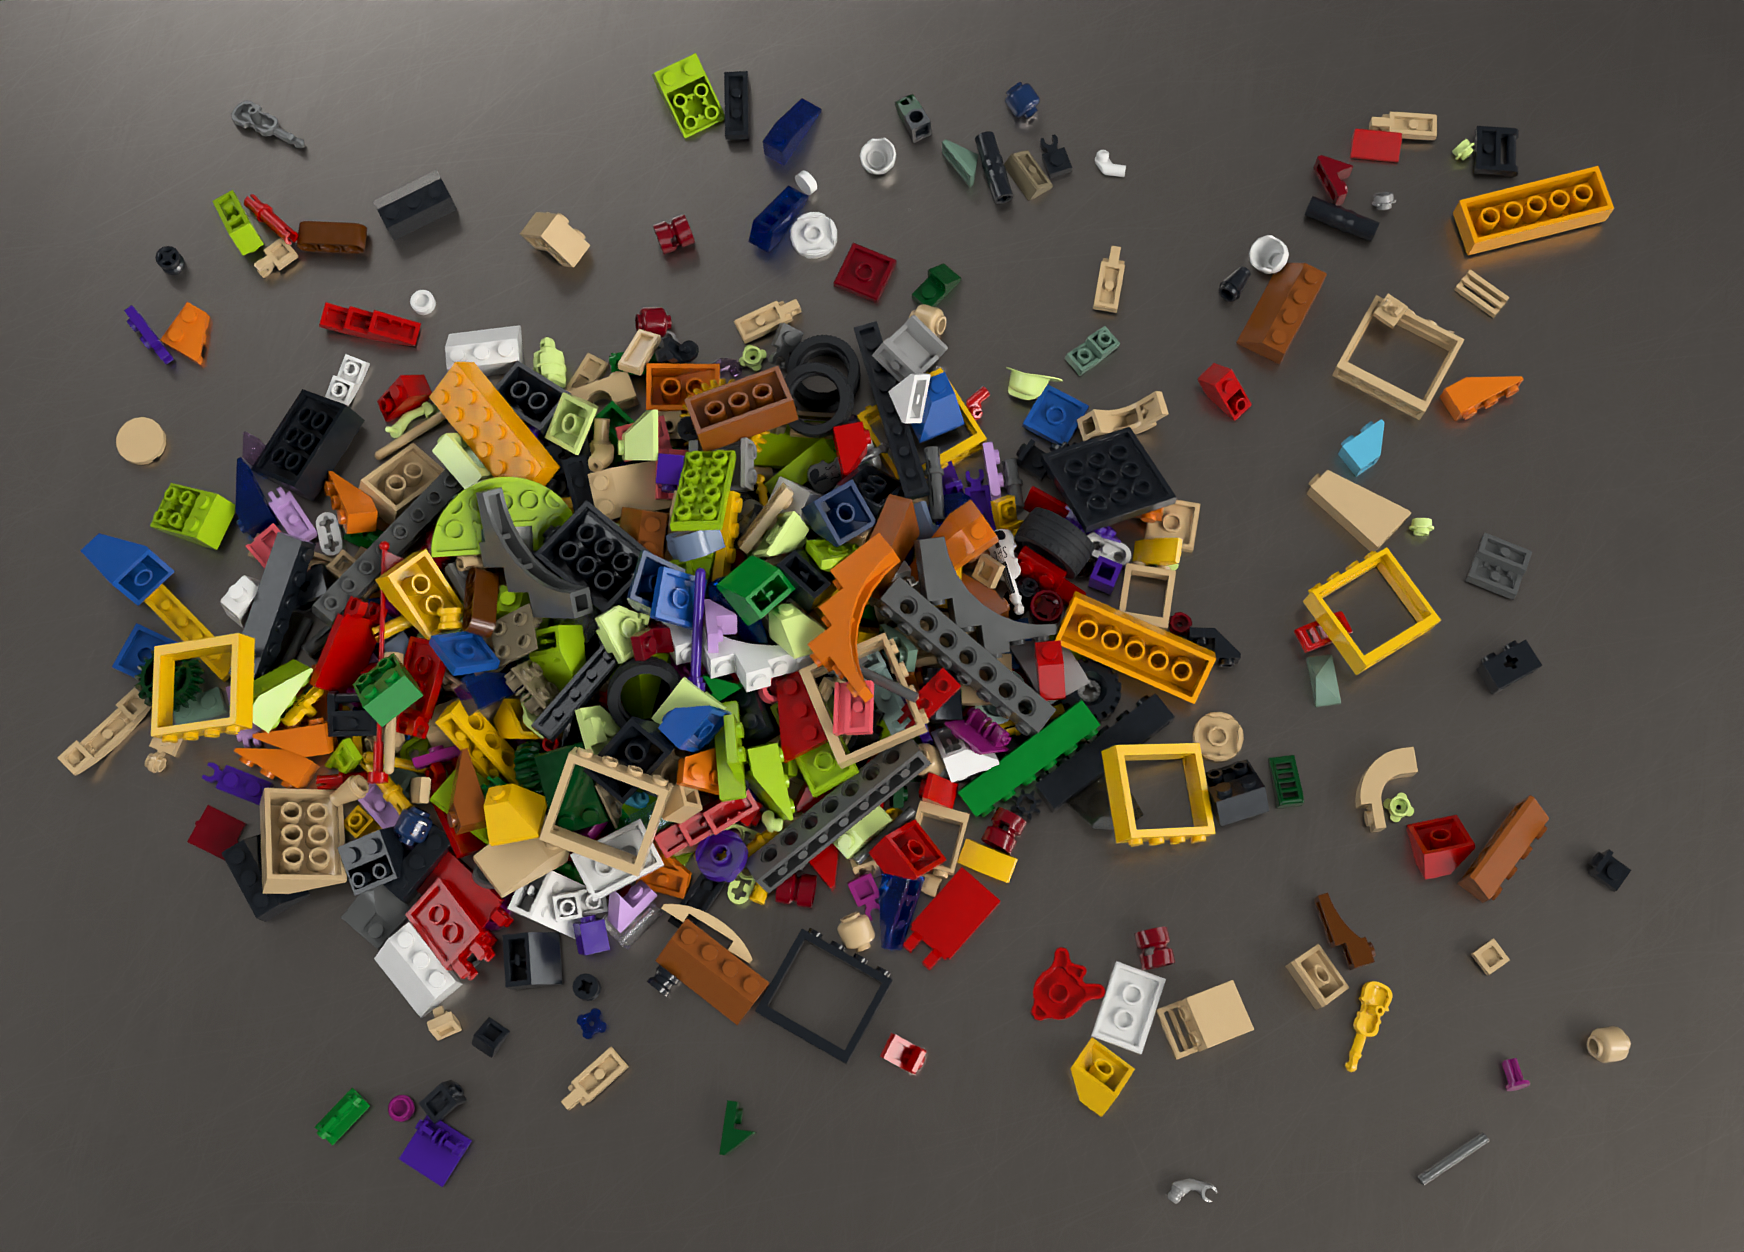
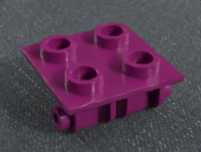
(980, 733)

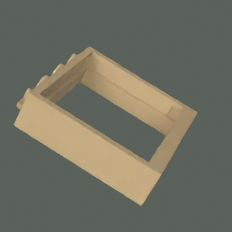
(1385, 391)
(864, 649)
(591, 848)

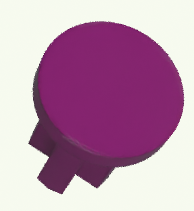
(1514, 1075)

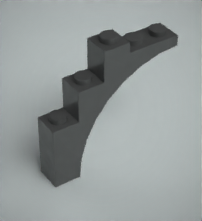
(523, 572)
(940, 582)

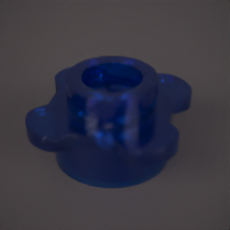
(584, 1020)

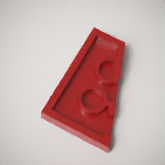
(797, 718)

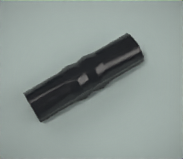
(994, 168)
(1342, 218)

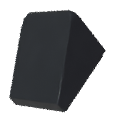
(490, 1037)

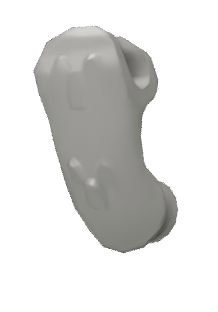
(1182, 1187)

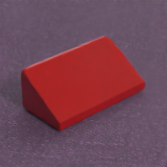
(1376, 145)
(1041, 499)

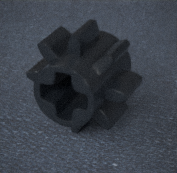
(1029, 799)

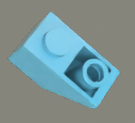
(1363, 450)

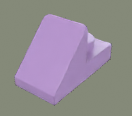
(718, 622)
(624, 910)

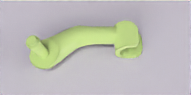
(402, 423)

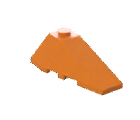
(965, 535)

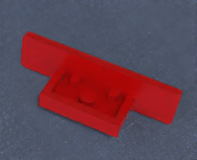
(1046, 574)

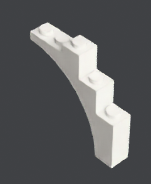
(751, 662)

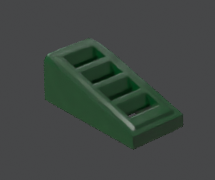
(1298, 799)

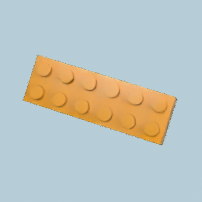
(1533, 210)
(491, 425)
(1135, 647)

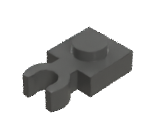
(785, 341)

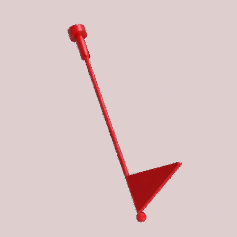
(388, 561)

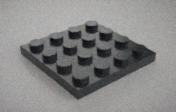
(1108, 479)

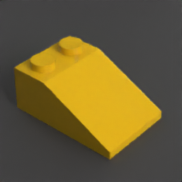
(418, 590)

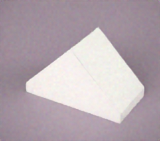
(910, 397)

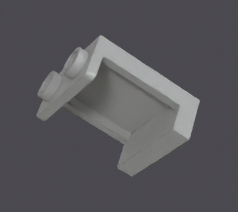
(910, 350)
(744, 473)

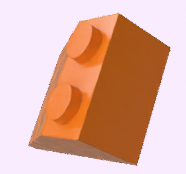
(672, 383)

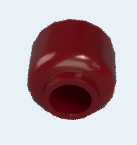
(653, 320)

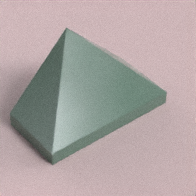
(962, 160)
(1323, 680)

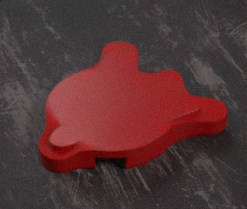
(1061, 989)

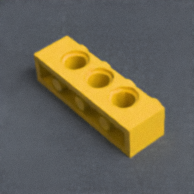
(486, 748)

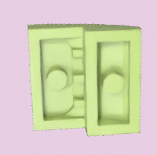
(686, 695)

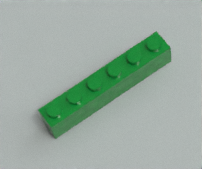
(1028, 758)

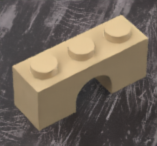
(614, 388)
(682, 801)

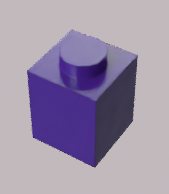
(669, 471)
(1105, 575)
(591, 935)

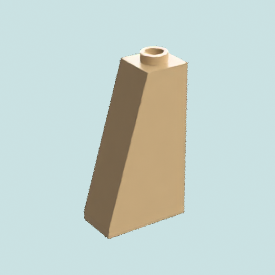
(1356, 509)

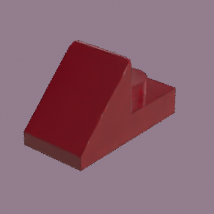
(1331, 174)
(652, 640)

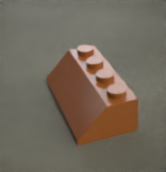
(1281, 310)
(741, 409)
(647, 528)
(1505, 849)
(712, 971)

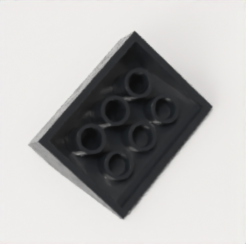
(308, 444)
(593, 554)

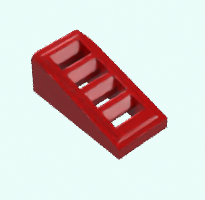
(1306, 642)

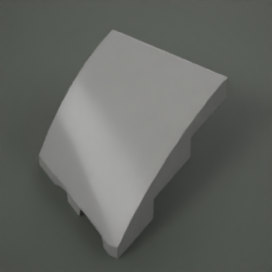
(1074, 674)

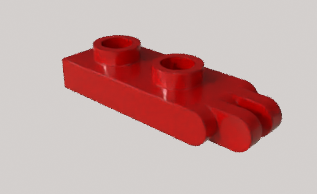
(932, 696)

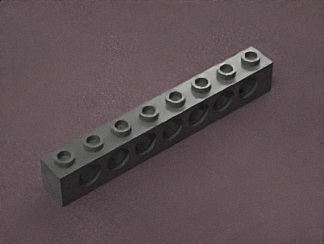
(400, 535)
(979, 658)
(836, 814)

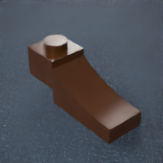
(1356, 949)

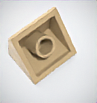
(1317, 977)

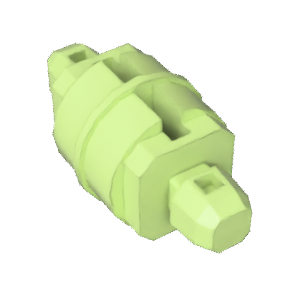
(550, 362)

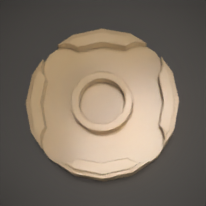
(141, 440)
(1218, 736)

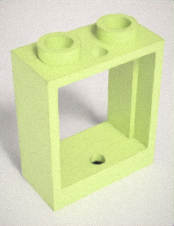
(460, 460)

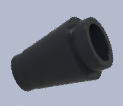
(1233, 285)

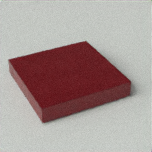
(864, 273)

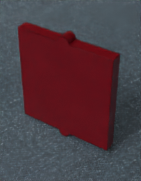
(216, 831)

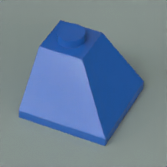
(940, 410)
(692, 726)

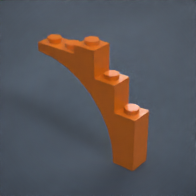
(842, 613)

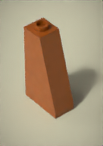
(899, 528)

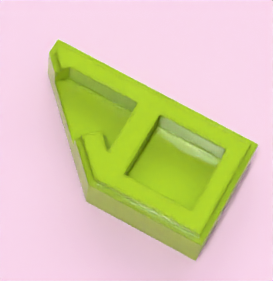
(345, 757)

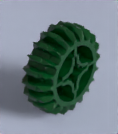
(188, 670)
(526, 767)

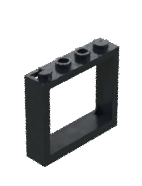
(837, 951)

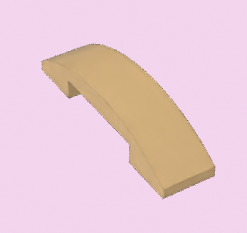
(107, 735)
(736, 945)

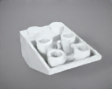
(536, 901)

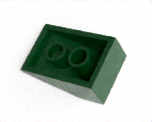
(581, 801)

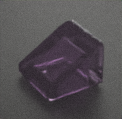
(251, 448)

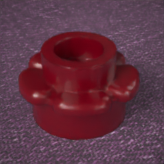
(1184, 619)

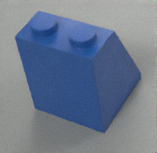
(127, 566)

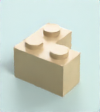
(555, 235)

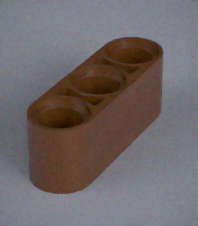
(331, 237)
(480, 602)

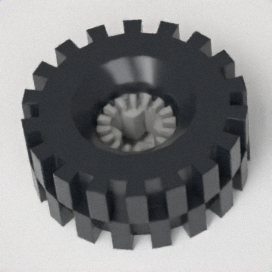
(1106, 687)

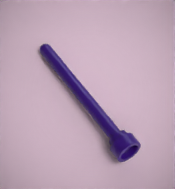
(697, 631)

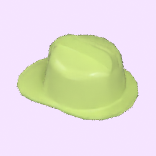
(1027, 385)

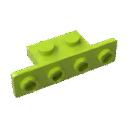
(731, 755)

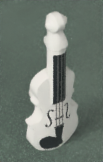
(1004, 553)

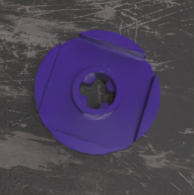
(728, 868)

